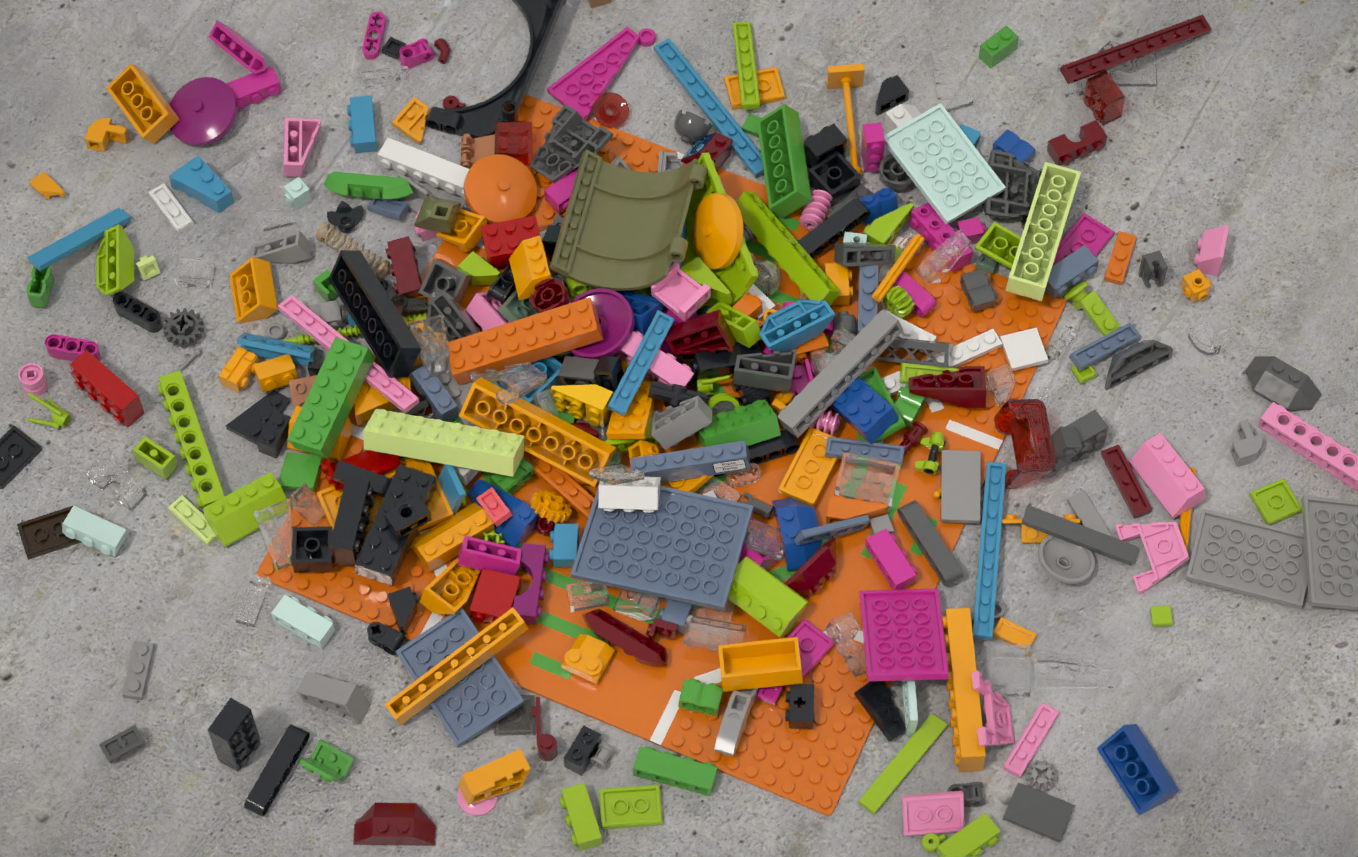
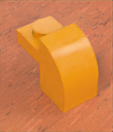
(102, 131)

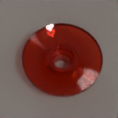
(612, 102)

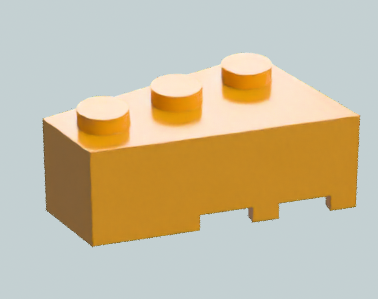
(495, 778)

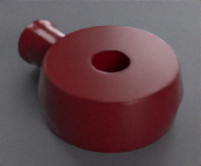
(452, 102)

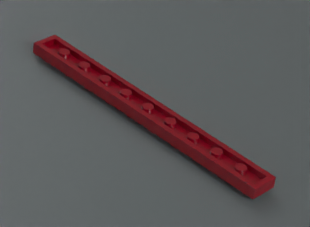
(1135, 49)

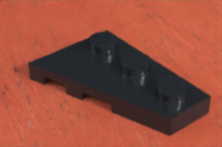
(879, 705)

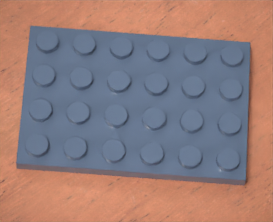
(479, 697)

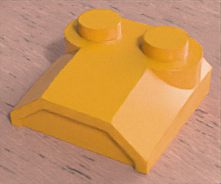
(465, 231)
(588, 658)

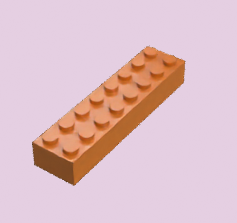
(526, 340)

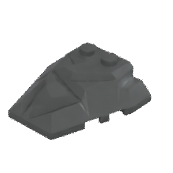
(566, 144)
(1020, 186)

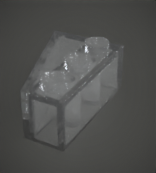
(433, 342)
(277, 532)

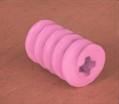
(815, 210)
(827, 422)

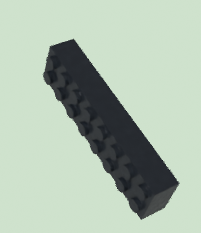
(374, 314)

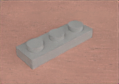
(138, 670)

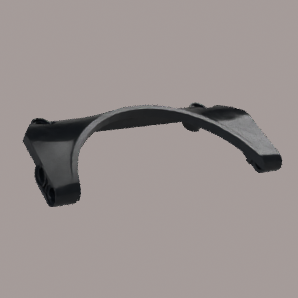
(480, 118)

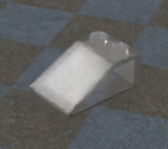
(1136, 73)

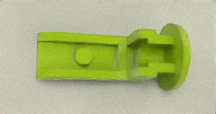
(1093, 308)

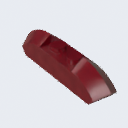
(625, 637)

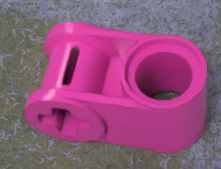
(416, 53)

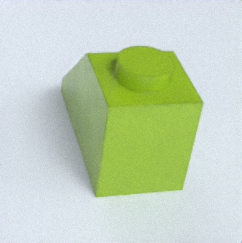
(482, 271)

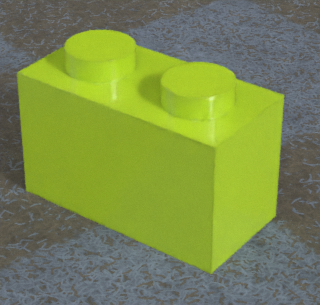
(155, 458)

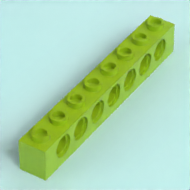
(175, 383)

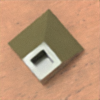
(437, 214)

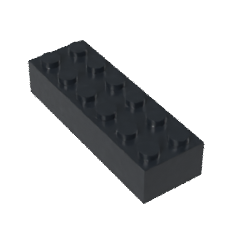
(382, 552)

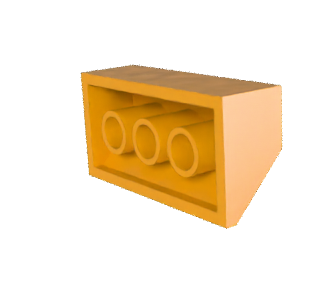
(444, 540)

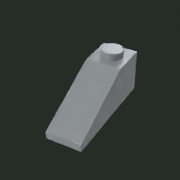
(284, 249)

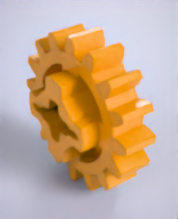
(550, 506)

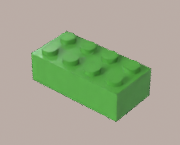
(744, 423)

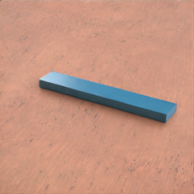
(77, 239)
(640, 363)

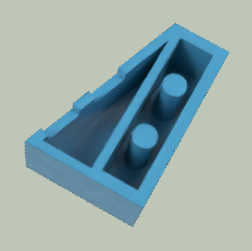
(202, 183)

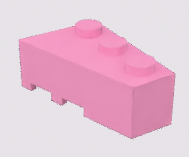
(298, 144)

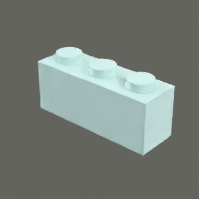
(94, 531)
(303, 621)

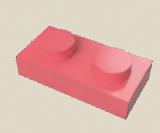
(494, 506)

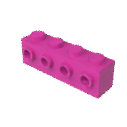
(935, 231)

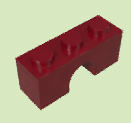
(1065, 151)

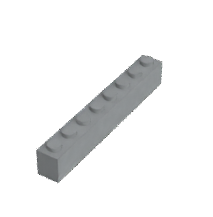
(840, 373)

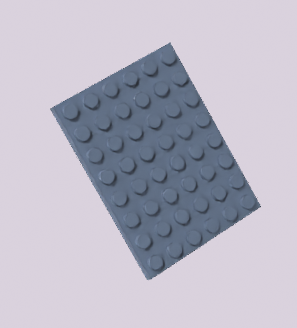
(675, 553)

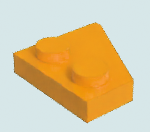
(412, 120)

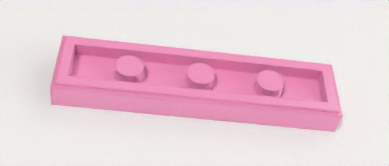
(1031, 740)

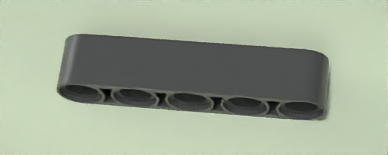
(930, 543)

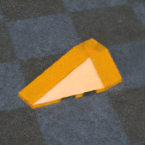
(450, 589)

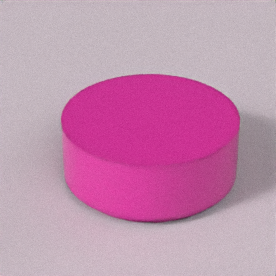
(647, 37)

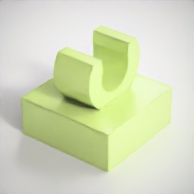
(147, 267)

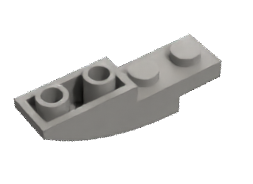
(735, 720)

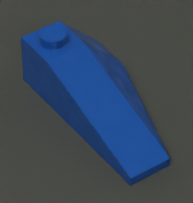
(516, 527)

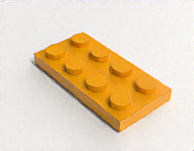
(637, 418)
(808, 469)

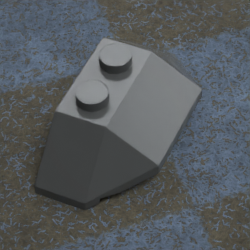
(456, 320)
(1136, 360)
(1282, 383)

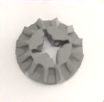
(1042, 783)

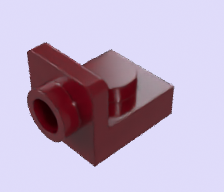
(663, 628)

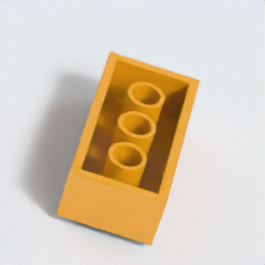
(142, 103)

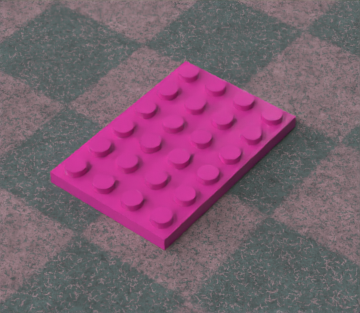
(903, 635)

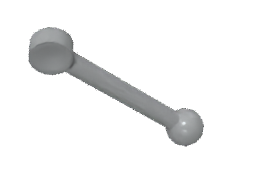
(197, 352)

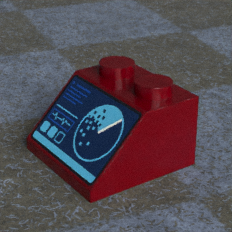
(715, 144)

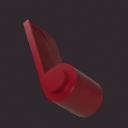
(546, 743)

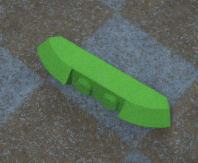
(368, 186)

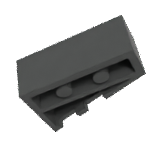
(766, 371)

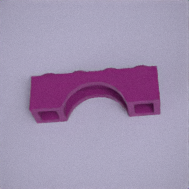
(533, 562)

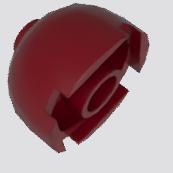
(549, 295)

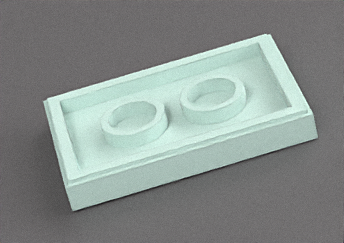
(910, 706)

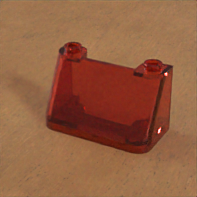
(1031, 437)

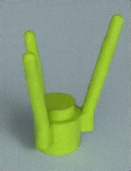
(706, 385)
(59, 416)

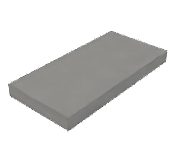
(960, 486)

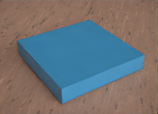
(451, 487)

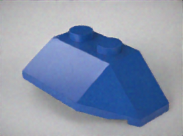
(792, 518)

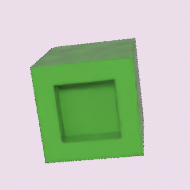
(324, 287)

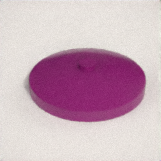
(205, 111)
(615, 321)

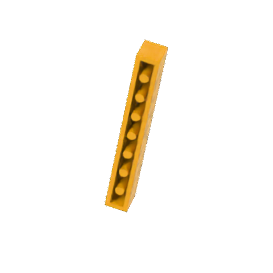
(456, 666)

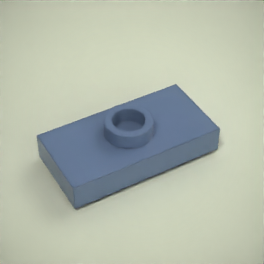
(389, 208)

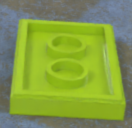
(630, 806)

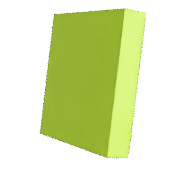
(1275, 502)

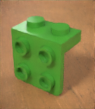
(328, 762)

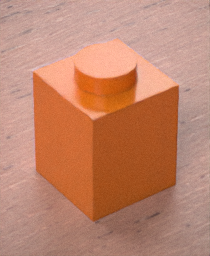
(749, 305)

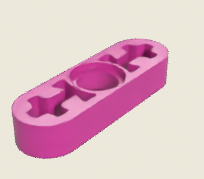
(371, 28)

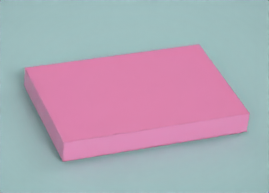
(933, 813)

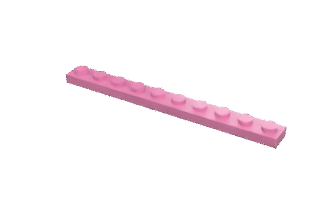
(325, 335)

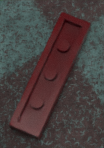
(1126, 481)

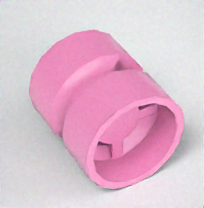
(32, 379)

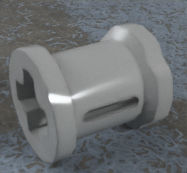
(602, 756)

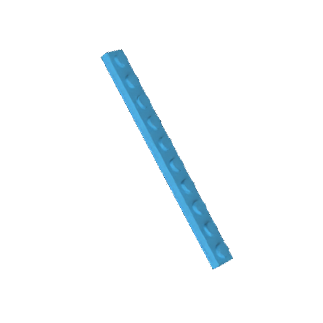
(710, 106)
(989, 551)

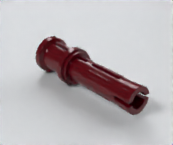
(913, 436)

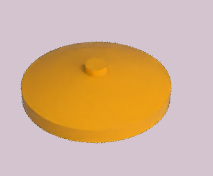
(717, 230)

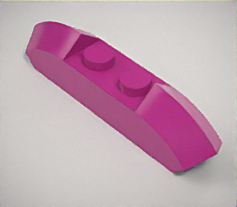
(238, 47)

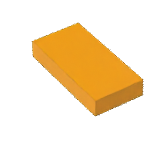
(1013, 633)

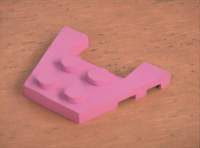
(1163, 547)
(999, 727)

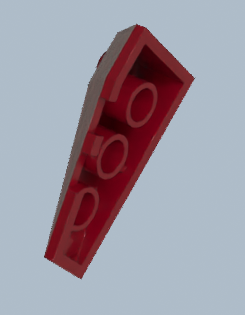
(959, 388)

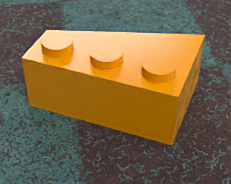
(371, 399)

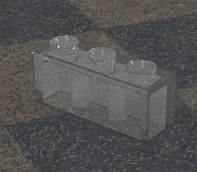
(711, 633)

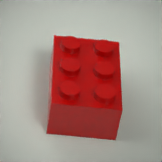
(504, 237)

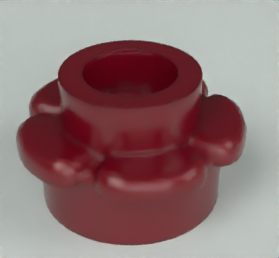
(544, 522)

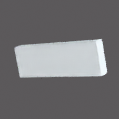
(171, 208)

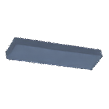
(1105, 346)
(880, 451)
(833, 529)

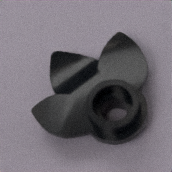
(345, 215)

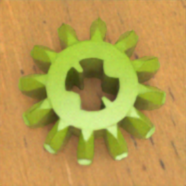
(898, 302)

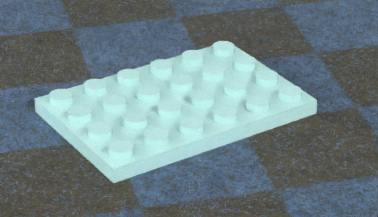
(943, 163)

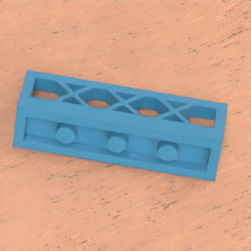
(274, 348)

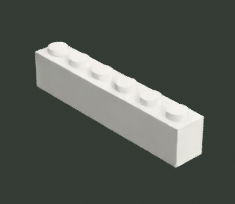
(423, 166)

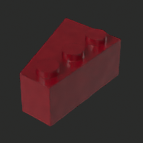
(404, 266)
(701, 333)

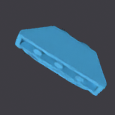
(796, 324)

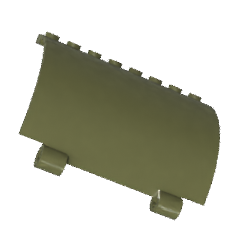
(624, 224)

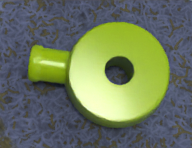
(930, 837)

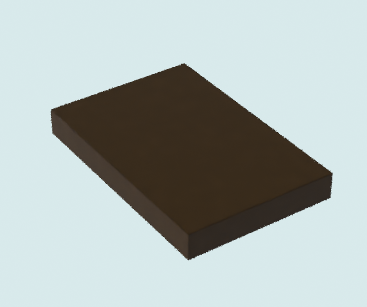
(45, 534)

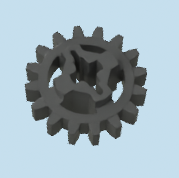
(189, 331)

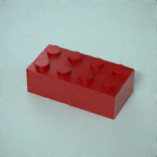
(106, 389)

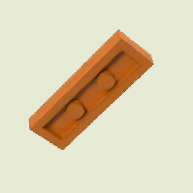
(1120, 258)

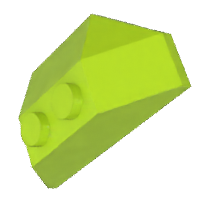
(114, 261)

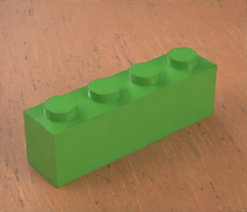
(675, 771)

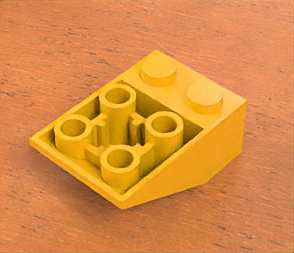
(584, 402)

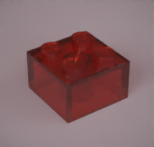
(1104, 98)
(514, 140)

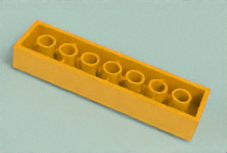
(542, 432)
(962, 699)

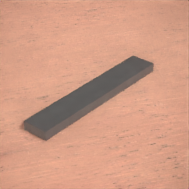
(1079, 535)

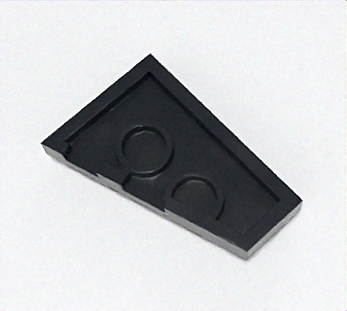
(253, 420)

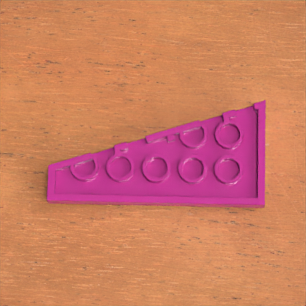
(594, 74)

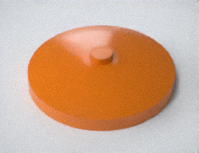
(500, 188)

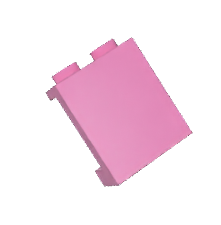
(680, 293)

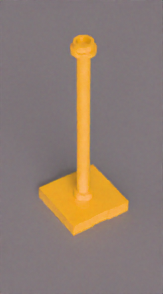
(847, 77)

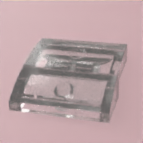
(764, 540)

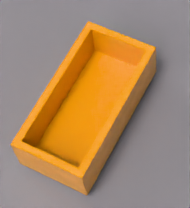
(760, 664)

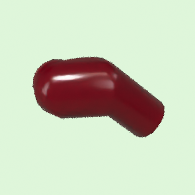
(444, 48)

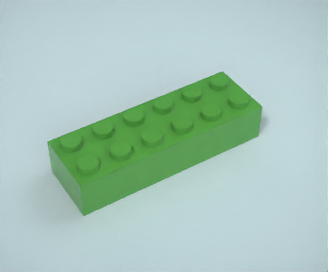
(784, 161)
(331, 398)

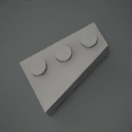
(680, 422)
(334, 694)

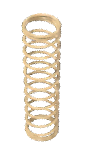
(318, 234)

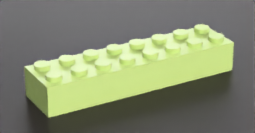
(1043, 231)
(444, 442)

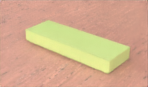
(192, 519)

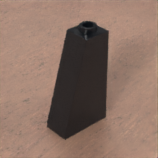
(720, 362)

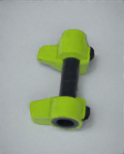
(935, 445)

